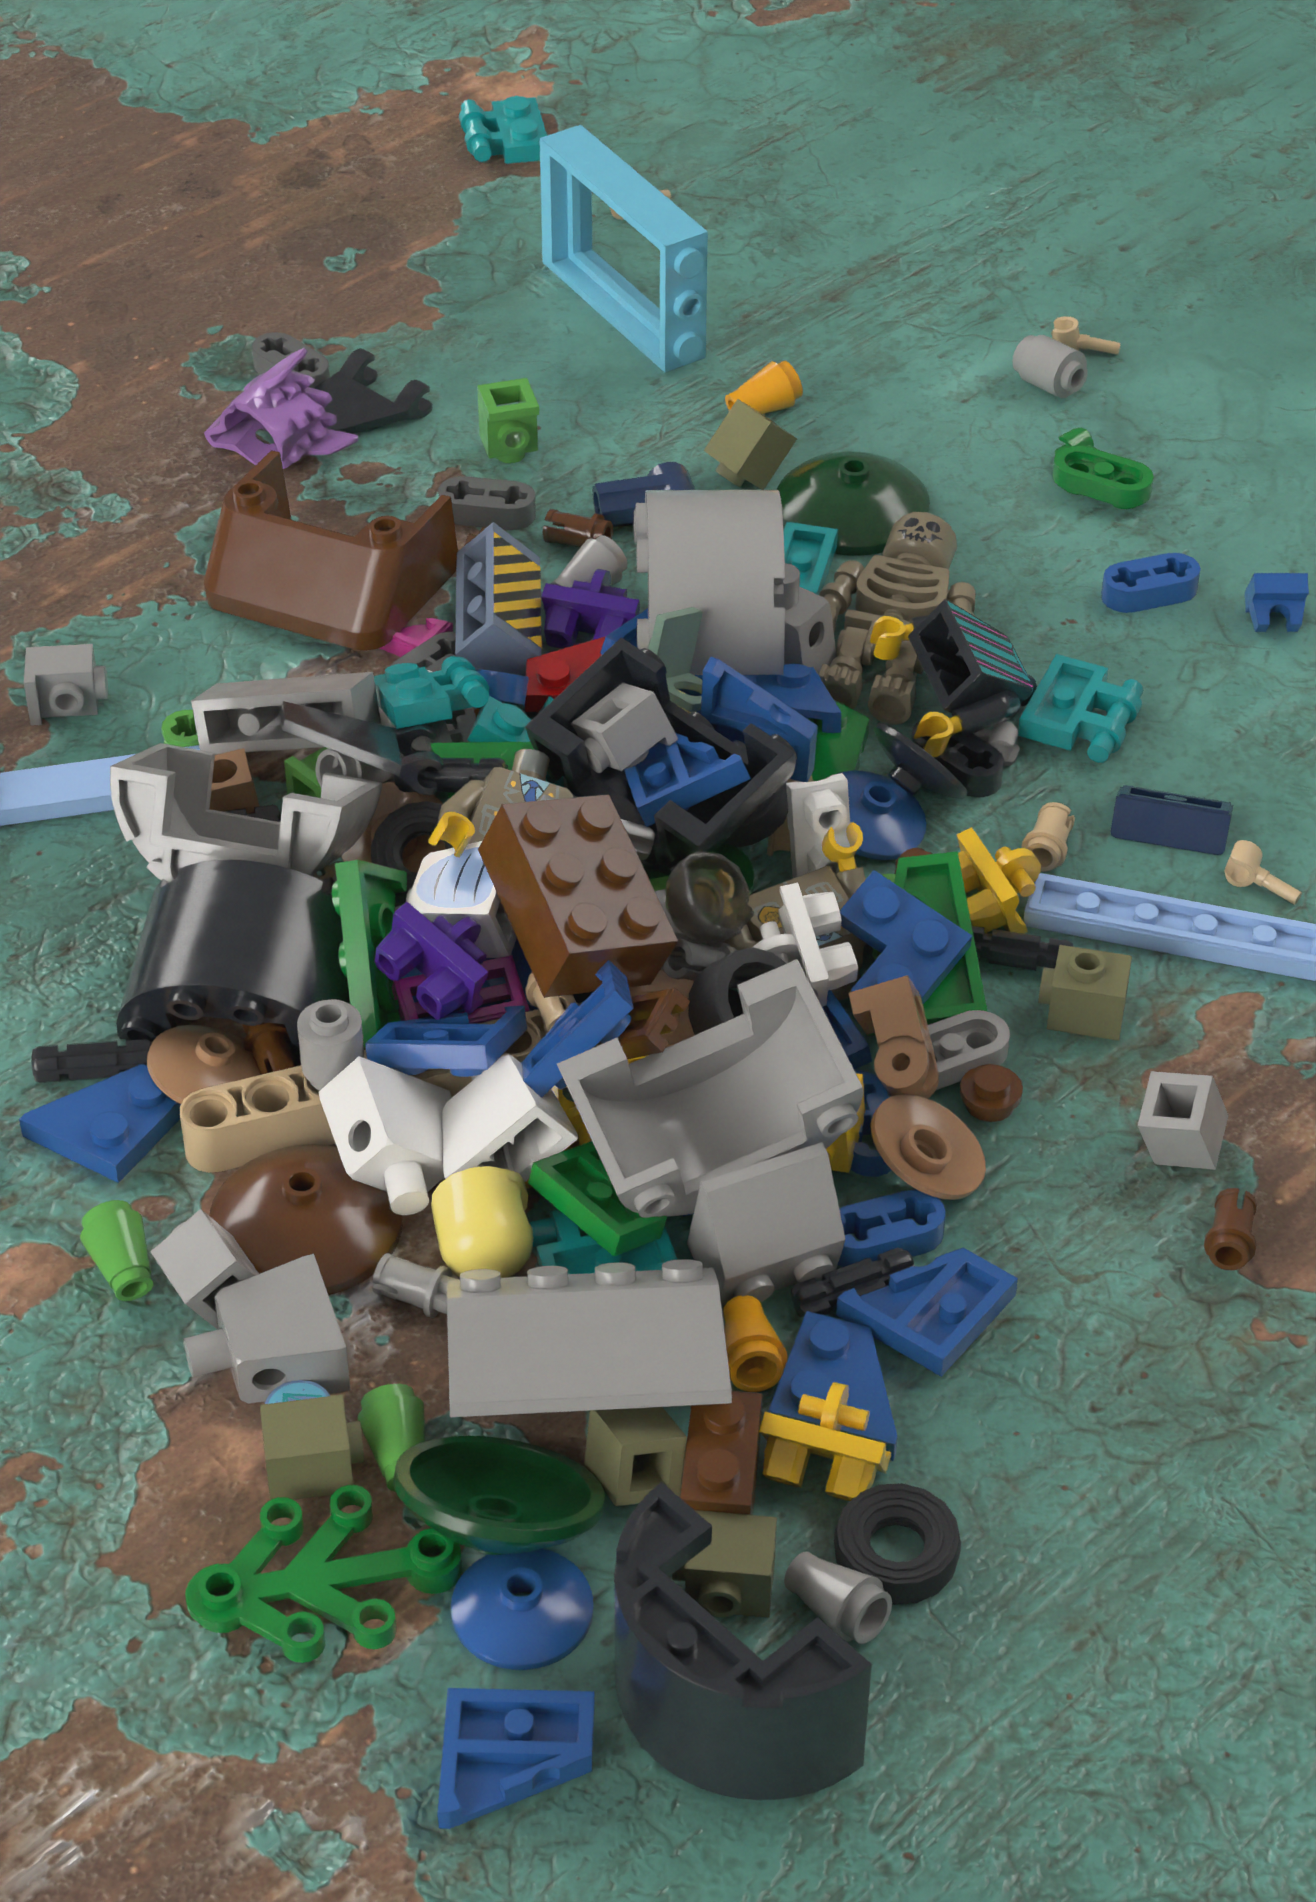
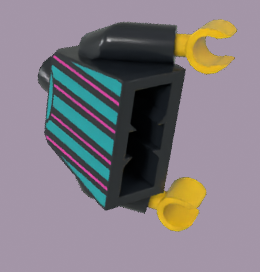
(967, 666)

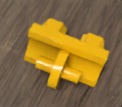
(997, 882)
(792, 1442)

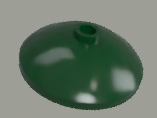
(854, 494)
(498, 1493)

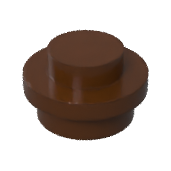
(991, 1092)

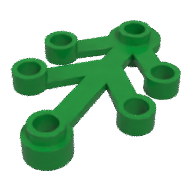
(315, 1579)

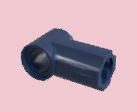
(618, 498)

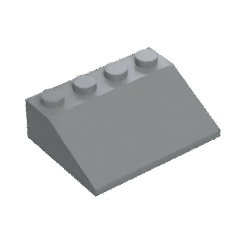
(586, 1340)

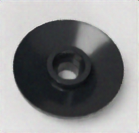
(915, 766)

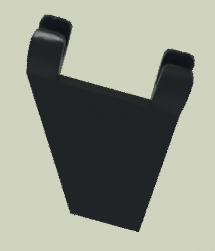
(363, 409)
(366, 742)

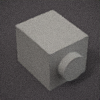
(1183, 1120)
(200, 1261)

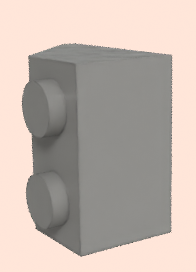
(769, 1224)

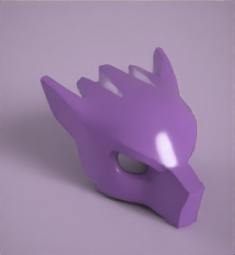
(286, 409)

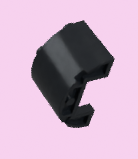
(677, 831)
(234, 946)
(707, 1699)

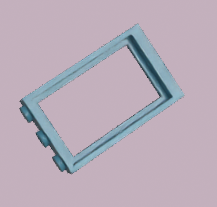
(570, 170)

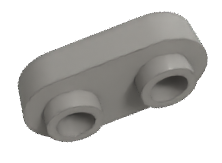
(968, 1042)

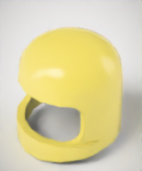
(483, 1220)

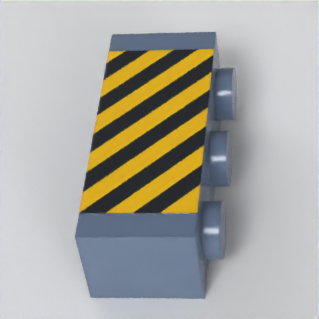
(498, 602)

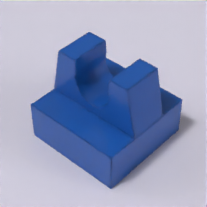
(1277, 593)

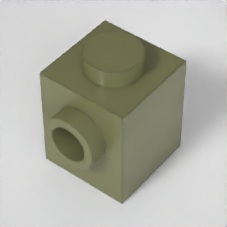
(749, 446)
(1086, 992)
(309, 1447)
(634, 1452)
(736, 1569)

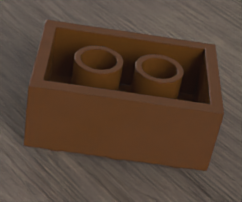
(576, 893)

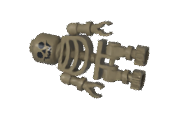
(902, 584)

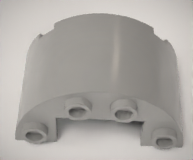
(724, 559)
(165, 811)
(718, 1097)

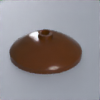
(305, 1205)

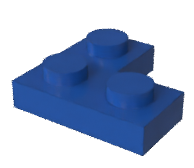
(906, 933)

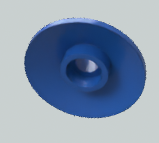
(886, 815)
(526, 1629)

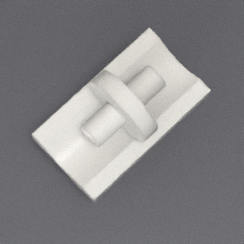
(811, 813)
(802, 921)

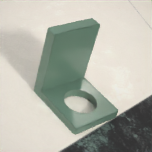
(674, 644)

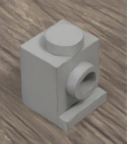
(63, 681)
(623, 728)

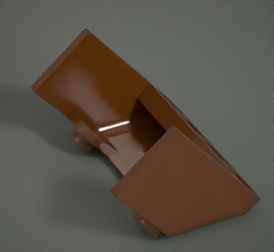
(321, 579)

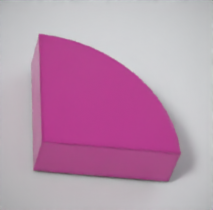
(415, 635)

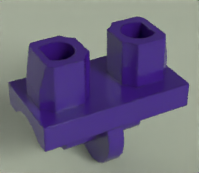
(585, 608)
(439, 952)

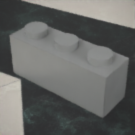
(249, 711)

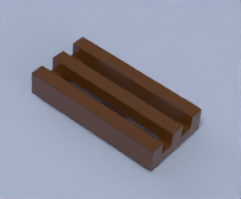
(650, 1018)

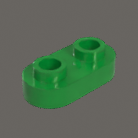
(1102, 476)

